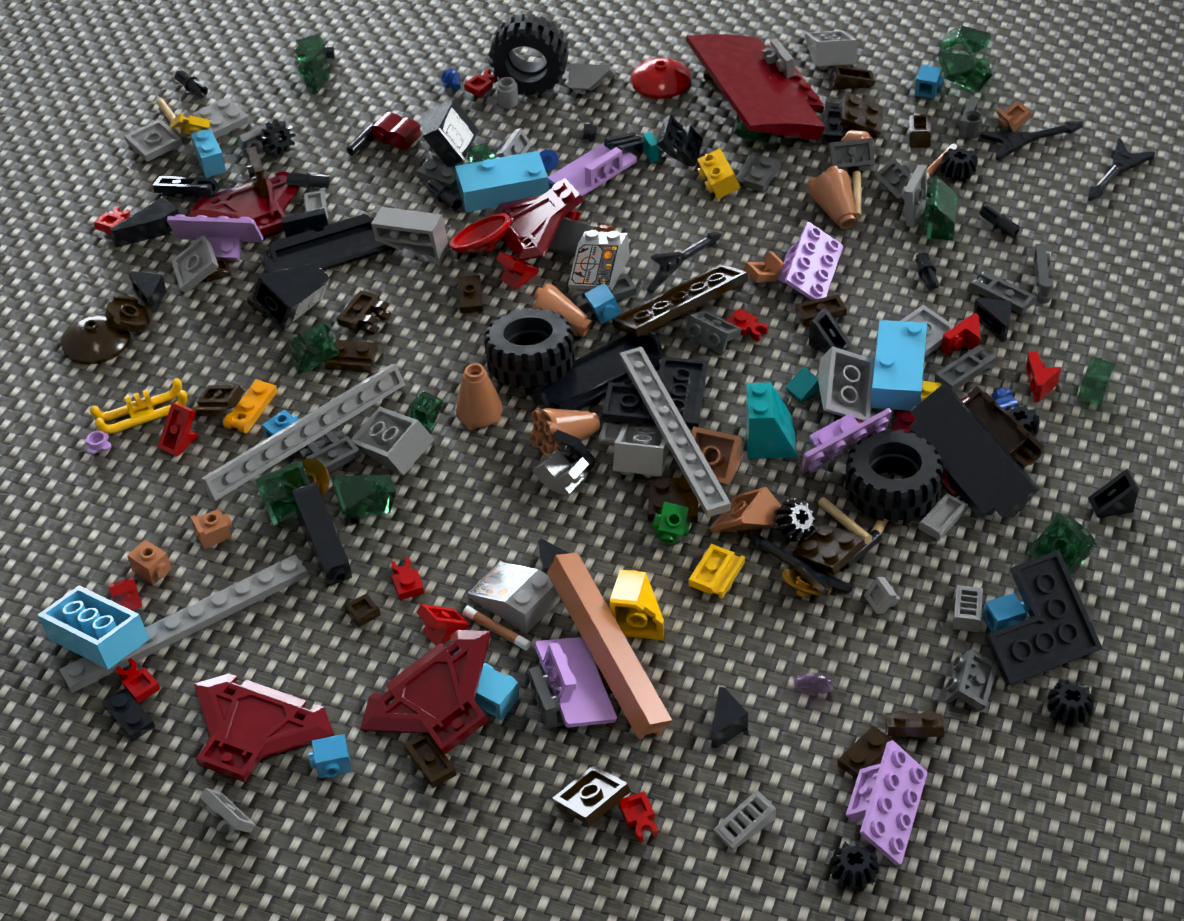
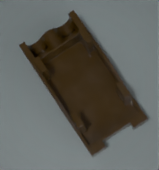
(1005, 428)

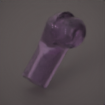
(814, 679)

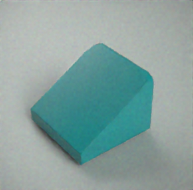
(803, 385)

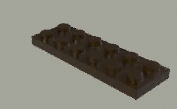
(679, 300)

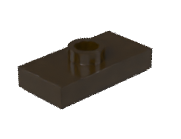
(470, 294)

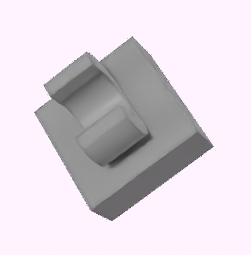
(881, 595)

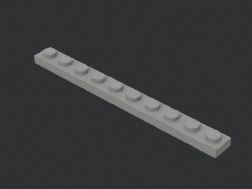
(302, 432)
(675, 432)
(194, 618)

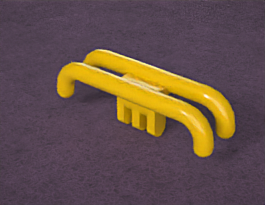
(140, 410)

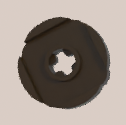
(137, 319)

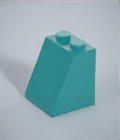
(768, 423)

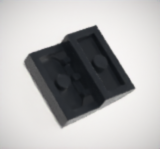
(679, 142)

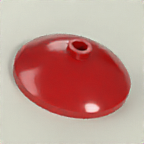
(660, 78)
(481, 235)

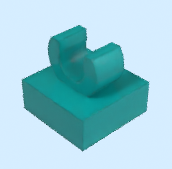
(650, 147)

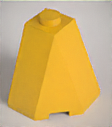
(636, 606)

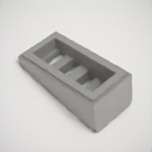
(965, 621)
(758, 808)

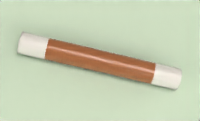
(937, 163)
(496, 628)

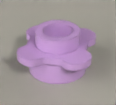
(97, 442)

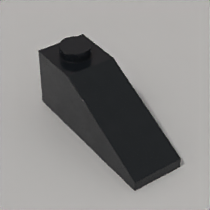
(145, 224)

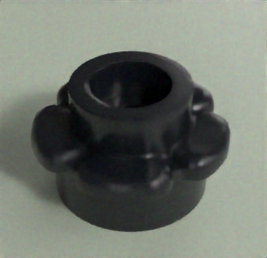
(589, 131)

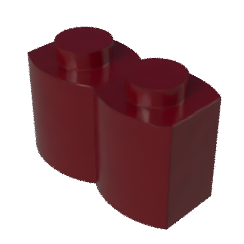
(396, 130)

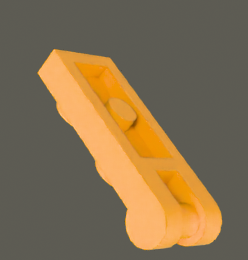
(250, 406)

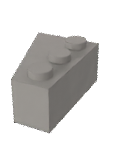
(412, 230)

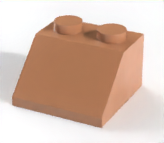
(721, 452)

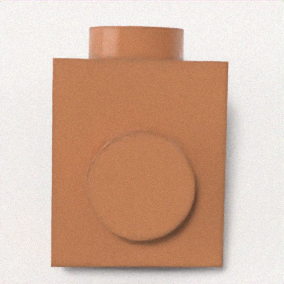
(1014, 116)
(765, 271)

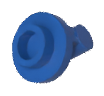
(451, 79)
(549, 159)
(1004, 398)

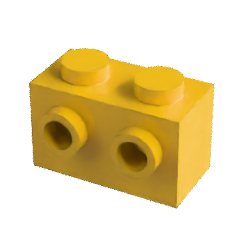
(718, 173)

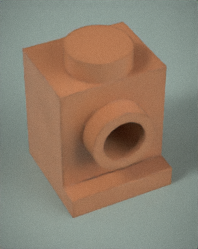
(212, 528)

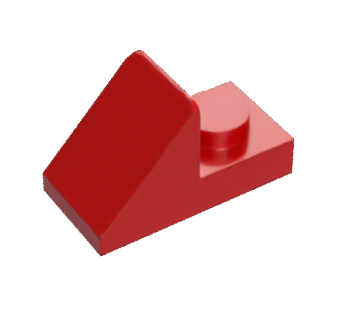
(516, 271)
(964, 333)
(1041, 379)
(176, 431)
(125, 594)
(440, 622)

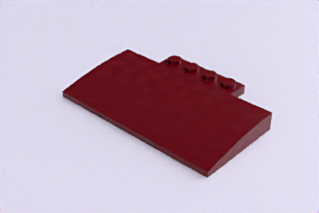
(758, 90)

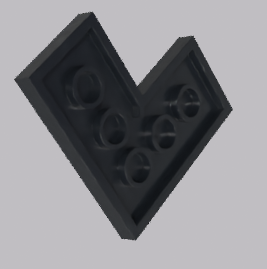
(684, 383)
(1057, 626)

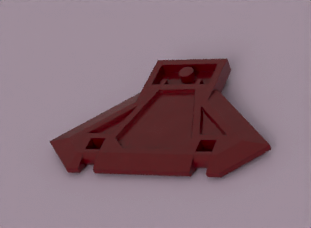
(247, 202)
(537, 219)
(435, 693)
(253, 724)

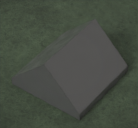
(567, 237)

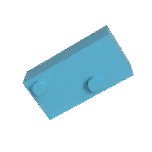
(501, 180)
(899, 365)
(94, 627)

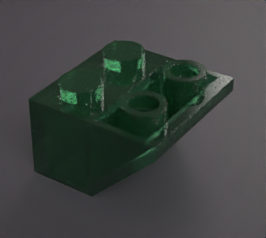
(313, 62)
(941, 210)

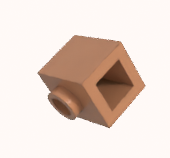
(149, 562)

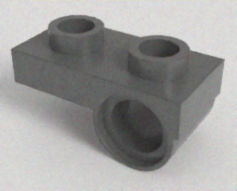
(970, 120)

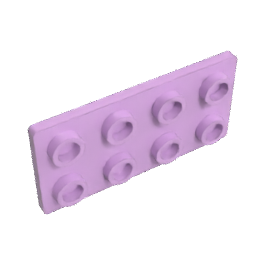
(594, 168)
(224, 232)
(811, 263)
(840, 436)
(575, 682)
(888, 801)

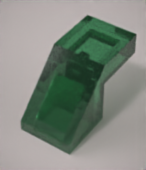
(972, 39)
(480, 153)
(1096, 381)
(425, 409)

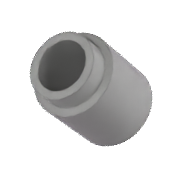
(507, 93)

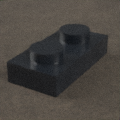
(128, 714)

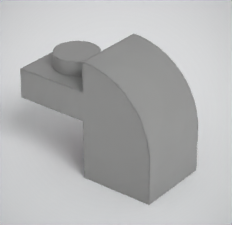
(559, 473)

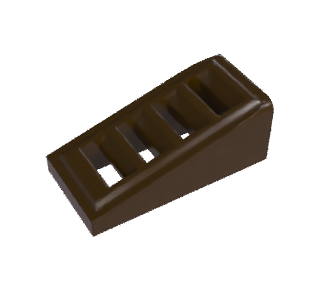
(848, 77)
(919, 131)

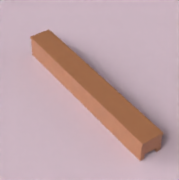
(608, 646)

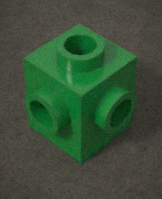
(671, 523)

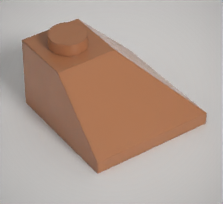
(748, 512)

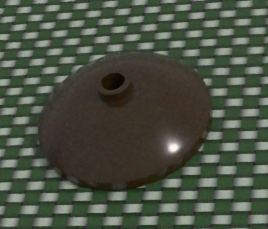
(93, 340)

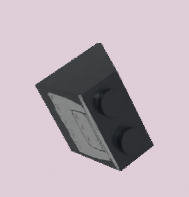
(448, 132)
(290, 292)

